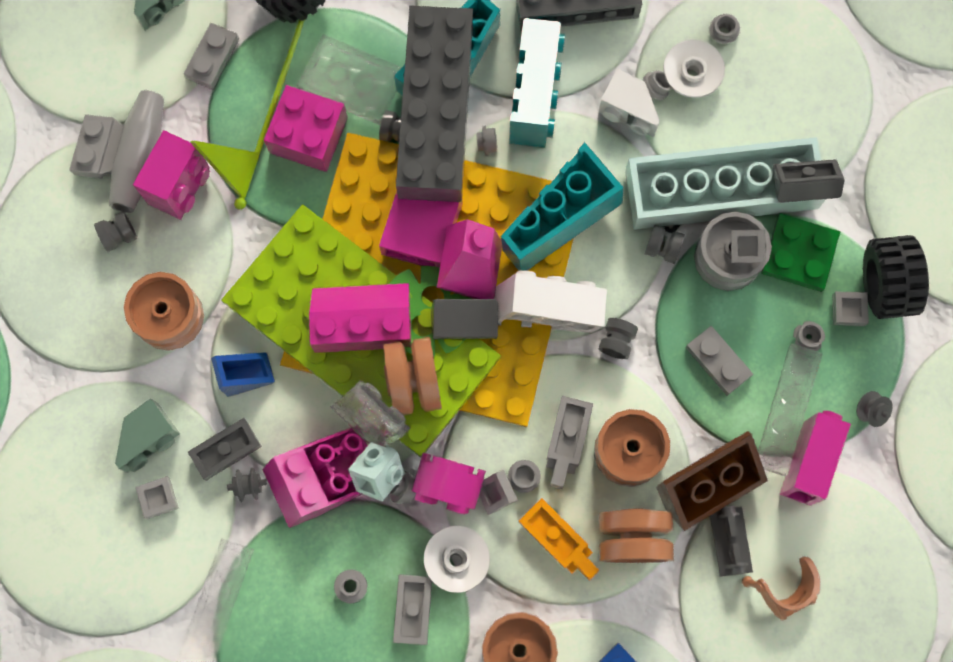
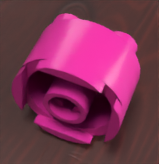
(447, 482)

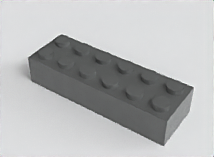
(435, 104)

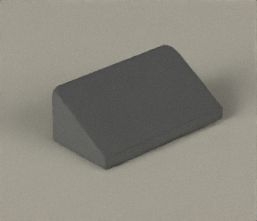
(808, 180)
(464, 318)

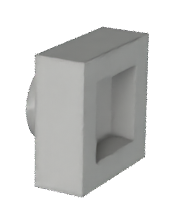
(747, 246)
(850, 308)
(496, 492)
(157, 497)

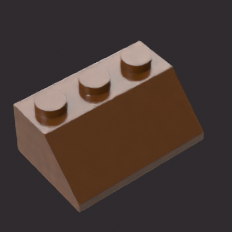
(713, 481)

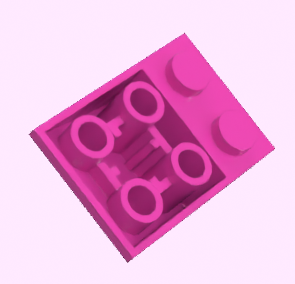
(315, 476)

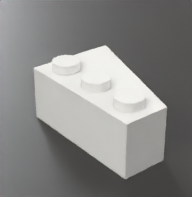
(551, 302)

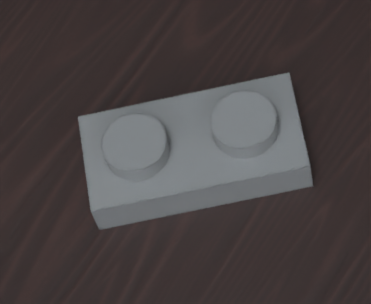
(211, 56)
(719, 360)
(412, 609)

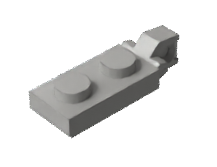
(568, 438)

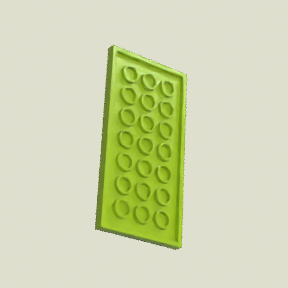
(277, 299)

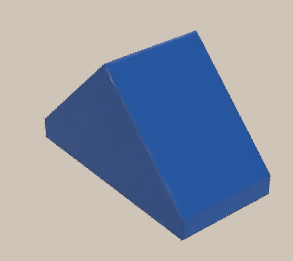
(242, 372)

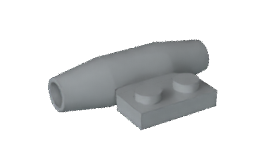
(119, 149)

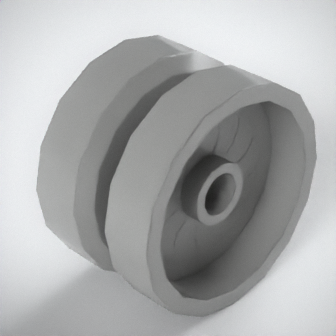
(714, 252)

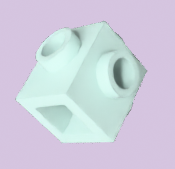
(377, 471)

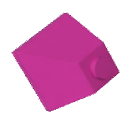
(470, 260)

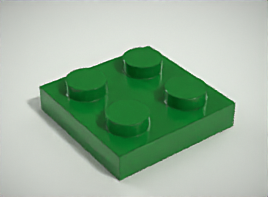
(801, 252)

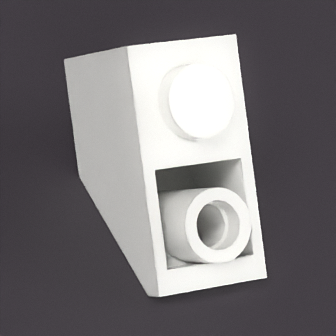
(630, 103)

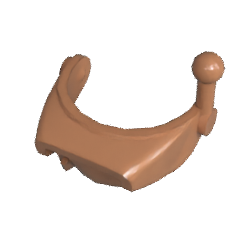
(804, 595)

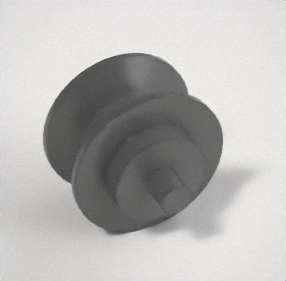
(874, 409)
(247, 484)

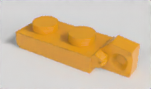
(559, 539)

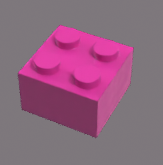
(306, 128)
(172, 175)

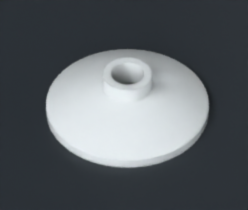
(694, 56)
(463, 543)

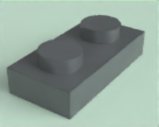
(224, 449)

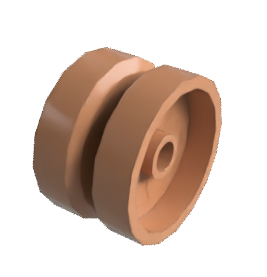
(146, 307)
(413, 376)
(649, 441)
(636, 534)
(519, 629)

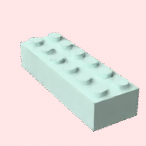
(713, 182)

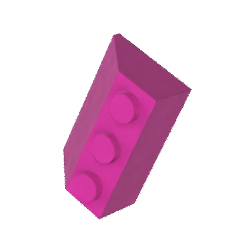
(359, 317)

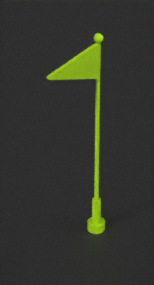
(238, 165)

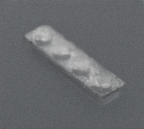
(788, 409)
(215, 602)

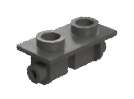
(731, 541)

